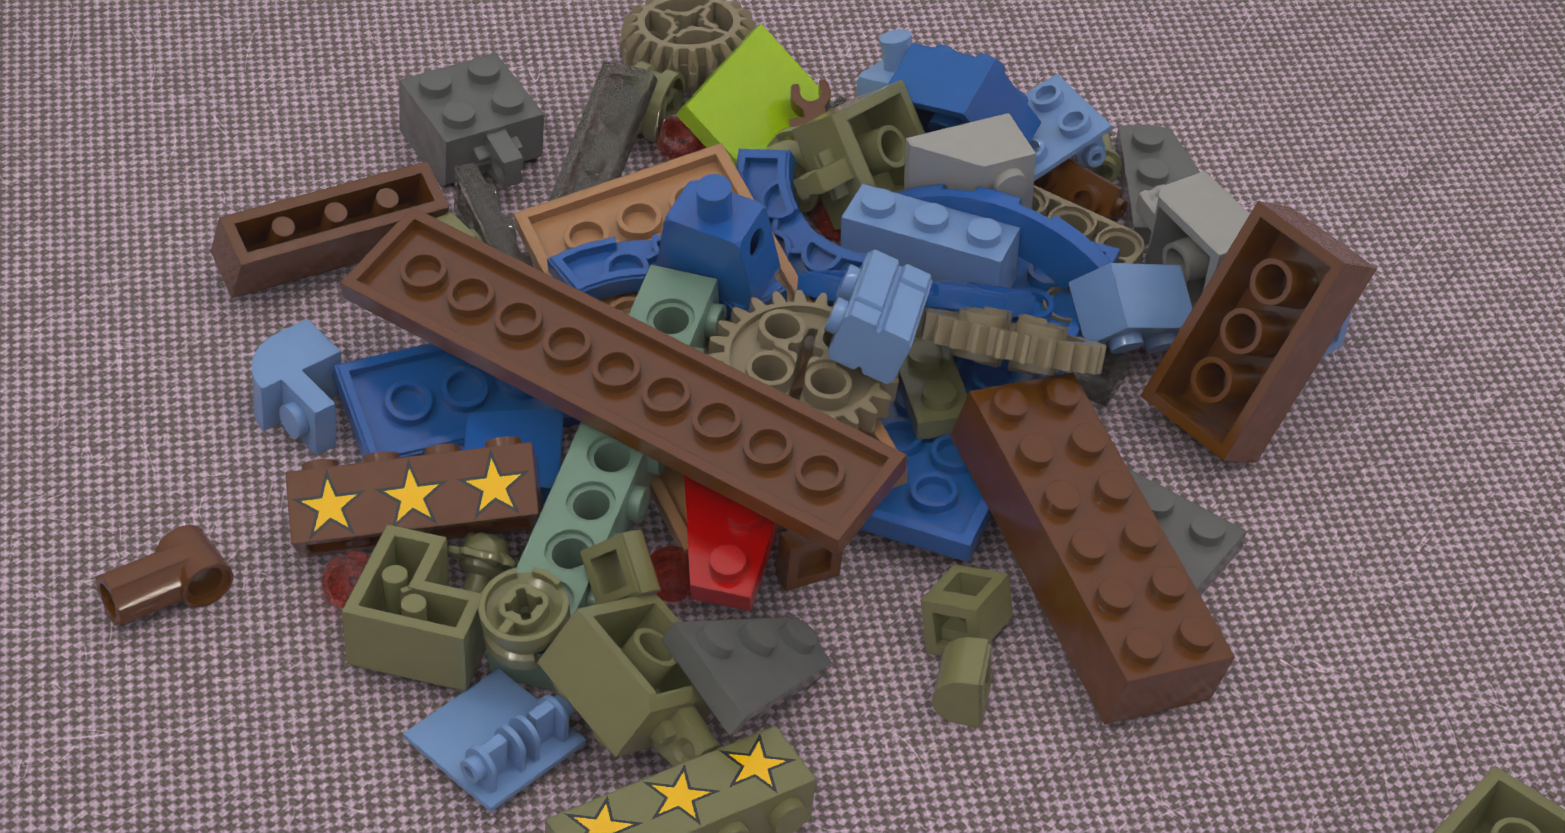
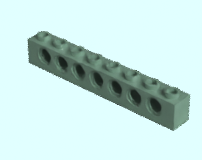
(602, 475)

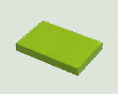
(747, 96)

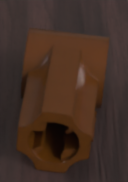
(180, 569)

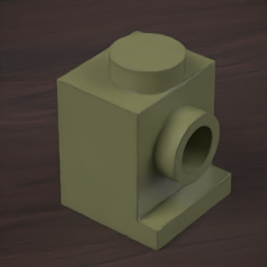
(965, 605)

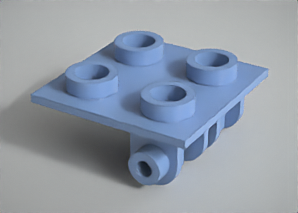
(1066, 127)
(497, 738)

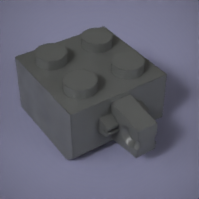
(471, 116)

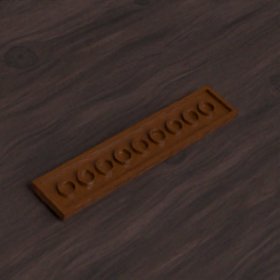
(627, 379)

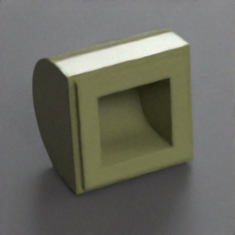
(620, 568)
(964, 681)

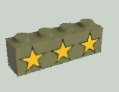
(734, 789)

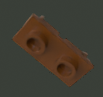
(1084, 188)

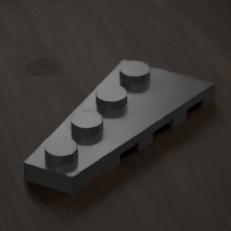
(1197, 535)

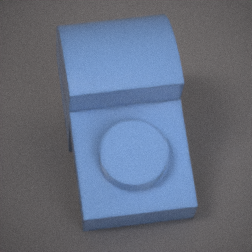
(296, 385)

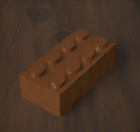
(1257, 332)

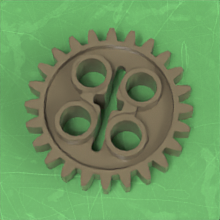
(1029, 344)
(770, 346)

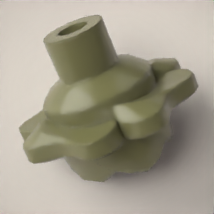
(482, 559)

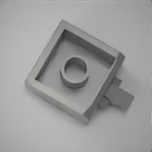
(1191, 227)

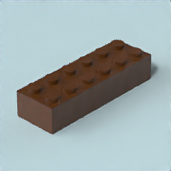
(1091, 548)

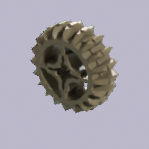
(684, 36)

